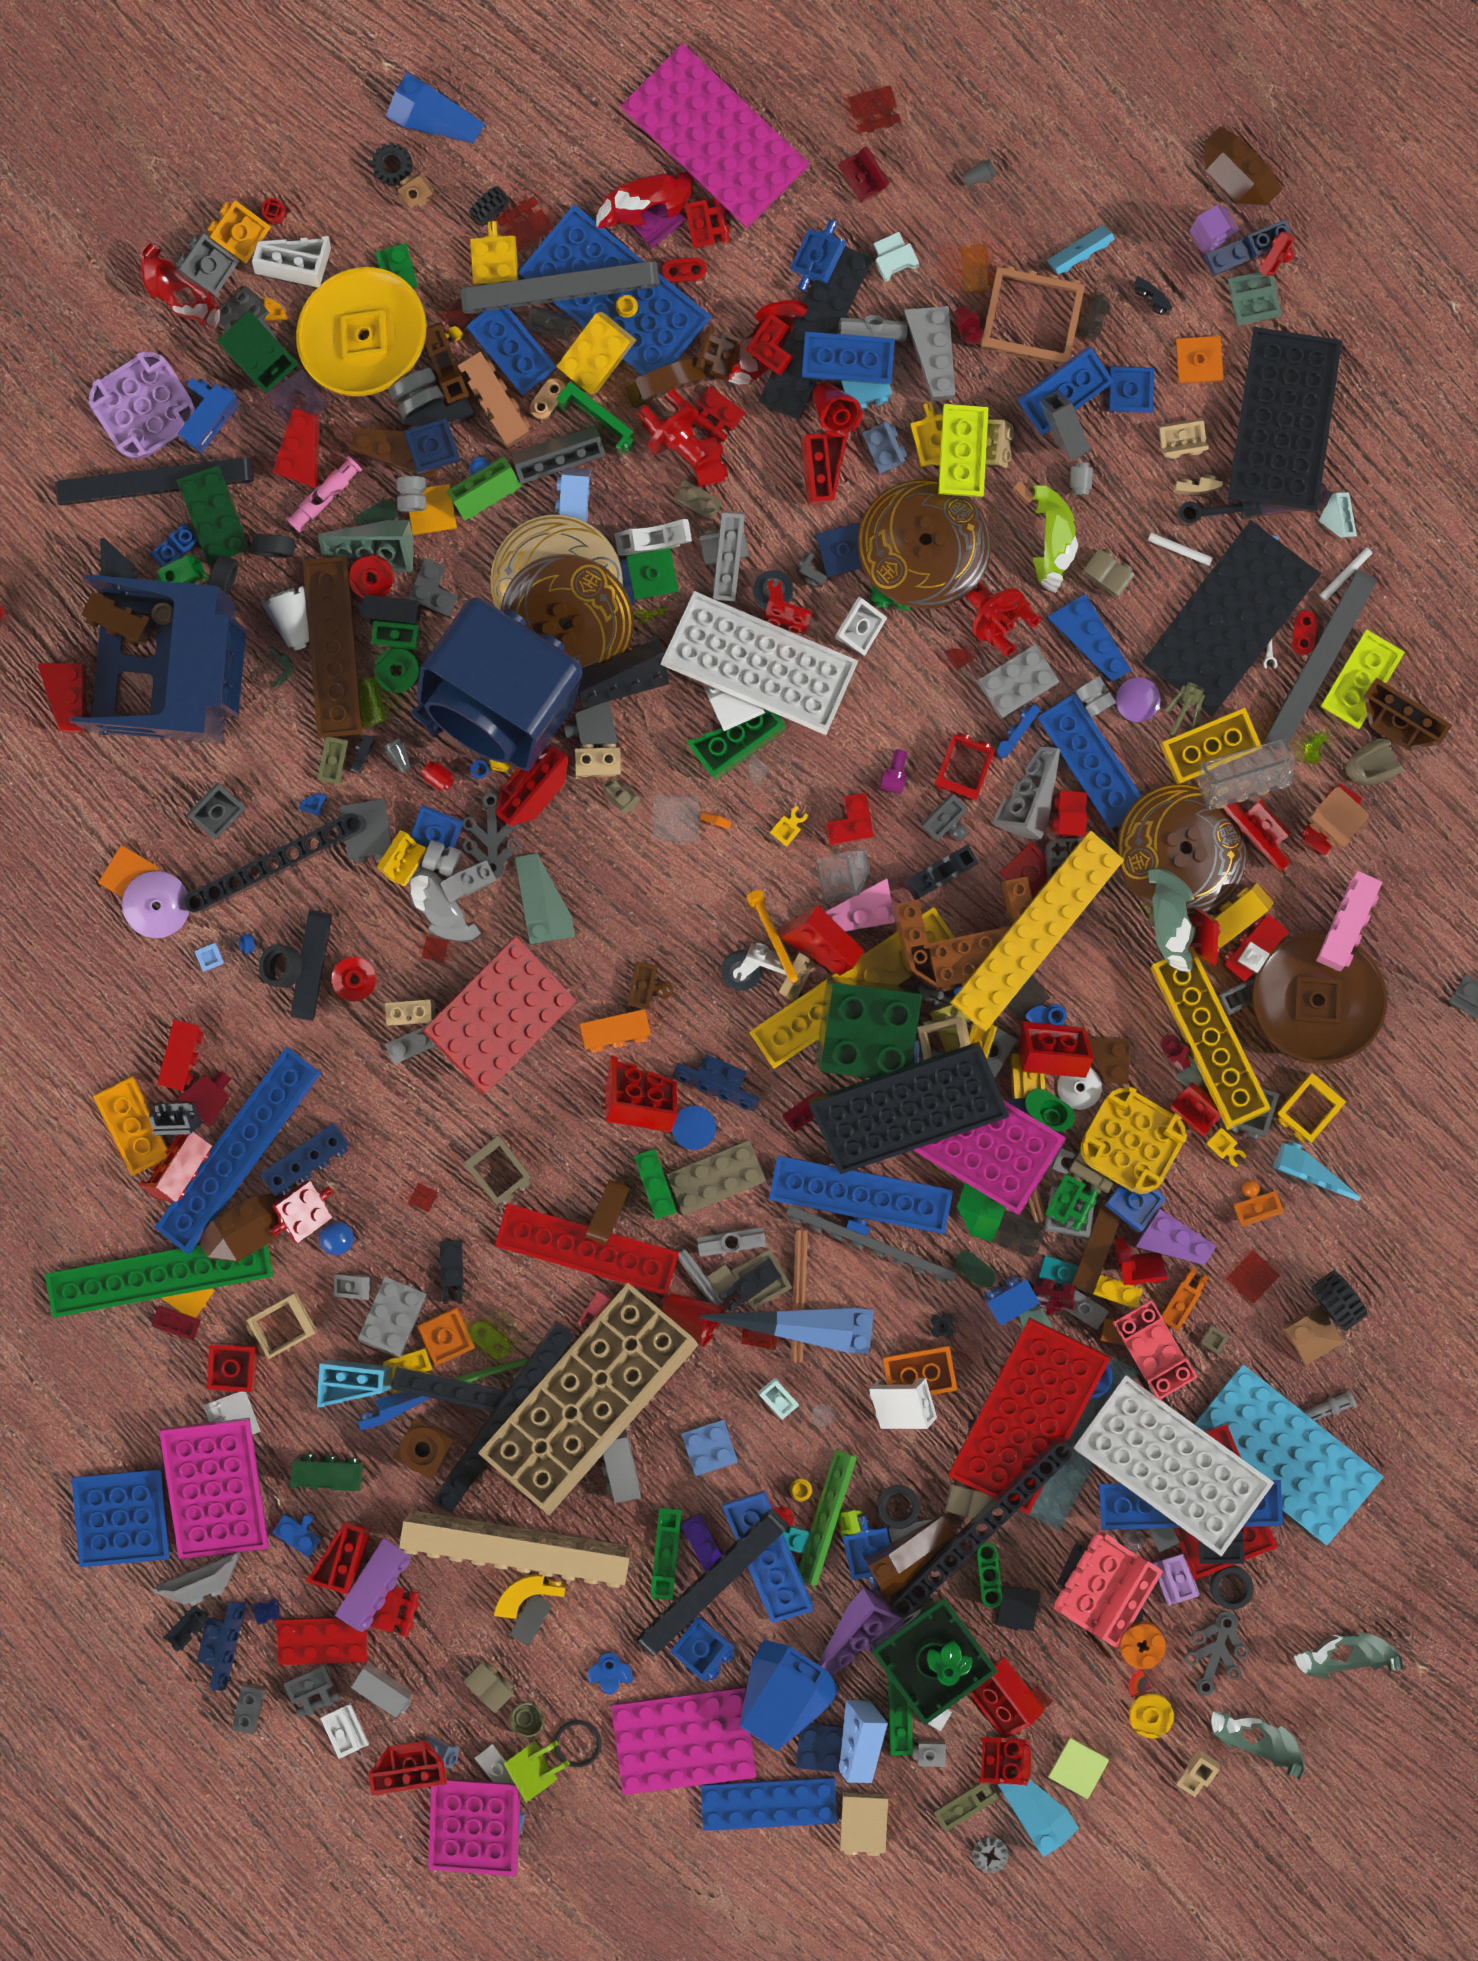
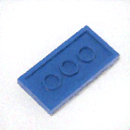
(512, 348)
(848, 358)
(1077, 379)

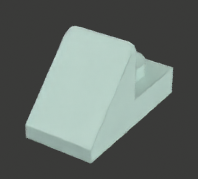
(778, 1398)

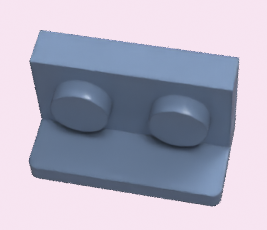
(884, 447)

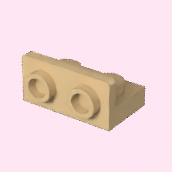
(998, 443)

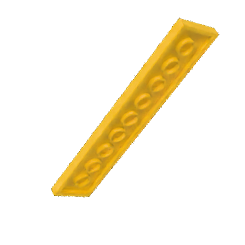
(1037, 931)
(800, 1021)

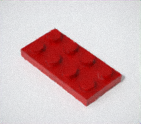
(319, 1641)

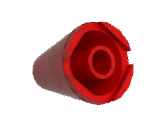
(836, 410)
(686, 1313)

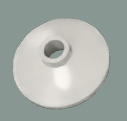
(1080, 1100)

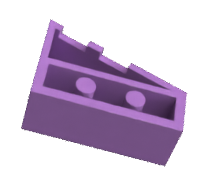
(1213, 228)
(1174, 1239)

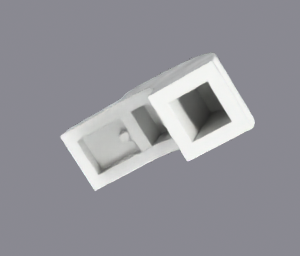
(653, 538)

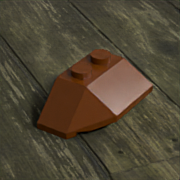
(1239, 169)
(1403, 718)
(241, 1229)

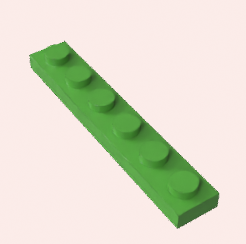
(826, 1516)

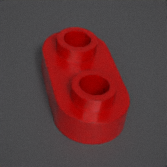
(684, 268)
(1304, 632)

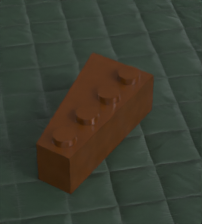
(387, 448)

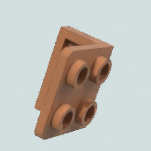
(1338, 818)

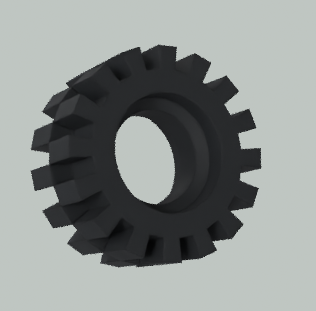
(388, 151)
(489, 206)

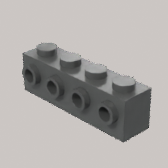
(558, 454)

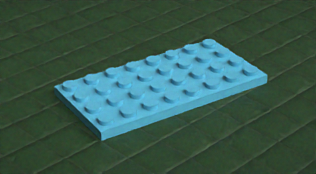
(1317, 1472)

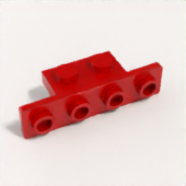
(1263, 829)

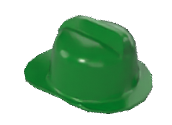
(1049, 1110)

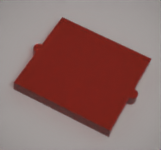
(1253, 1277)

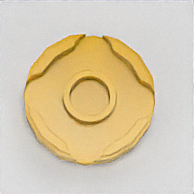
(1151, 1715)

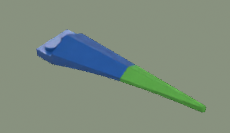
(398, 1403)

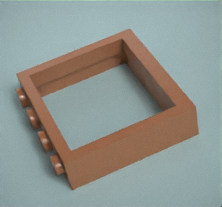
(1024, 351)

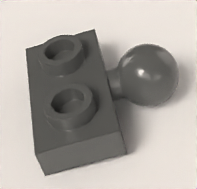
(945, 818)

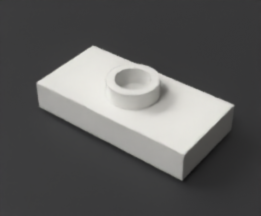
(492, 1763)

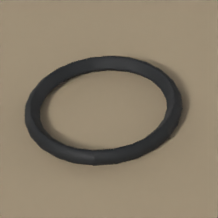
(592, 1728)

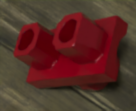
(968, 326)
(1175, 1051)
(1055, 1300)

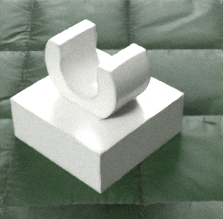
(1253, 957)

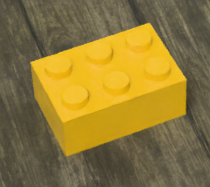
(596, 353)

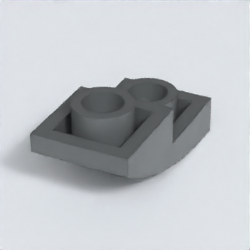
(531, 1620)

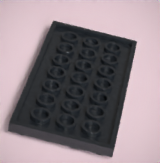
(1285, 420)
(1232, 616)
(909, 1108)

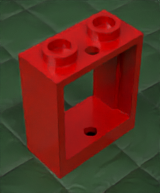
(958, 789)

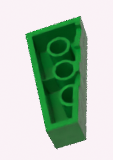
(724, 750)

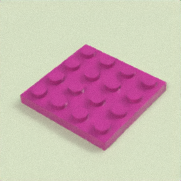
(474, 1827)

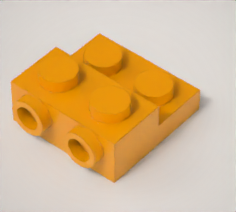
(238, 230)

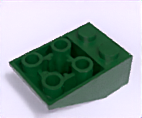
(257, 351)

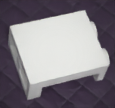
(903, 1405)

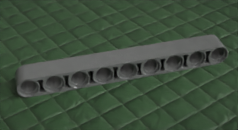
(559, 287)
(1321, 657)

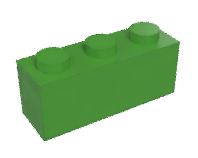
(484, 488)

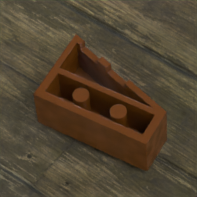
(118, 619)

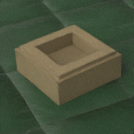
(722, 1279)
(1214, 1339)

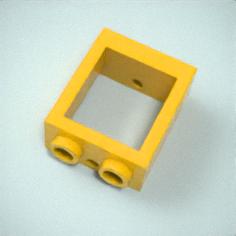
(1321, 1088)

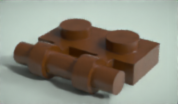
(724, 356)

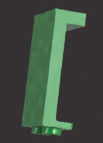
(574, 394)

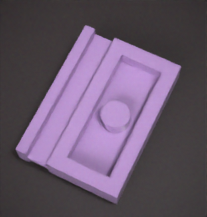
(1176, 1579)

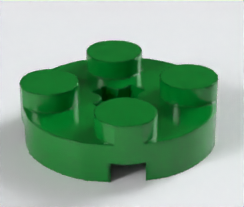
(384, 670)

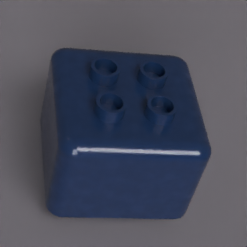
(498, 684)

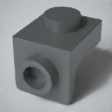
(812, 576)

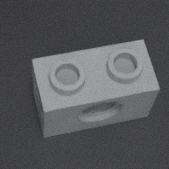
(468, 881)

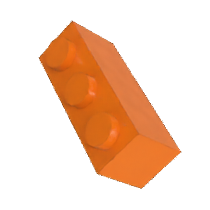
(615, 1030)

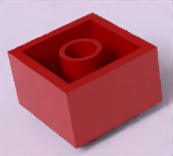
(232, 1367)

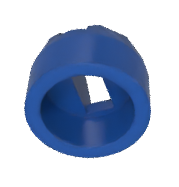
(475, 766)

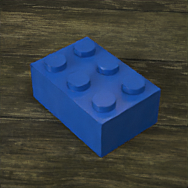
(1010, 1299)

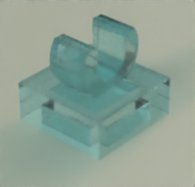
(1189, 1075)

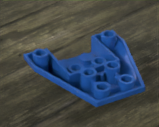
(784, 1694)

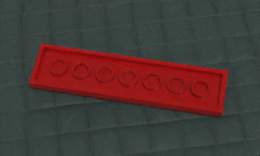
(566, 1245)

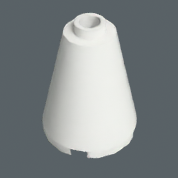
(289, 616)

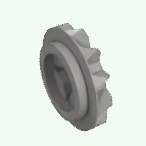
(985, 1845)

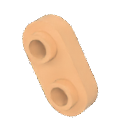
(547, 398)

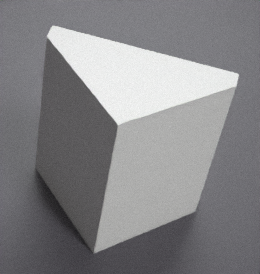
(860, 626)

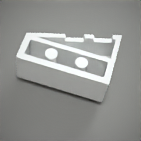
(293, 260)

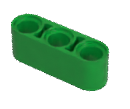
(992, 1584)

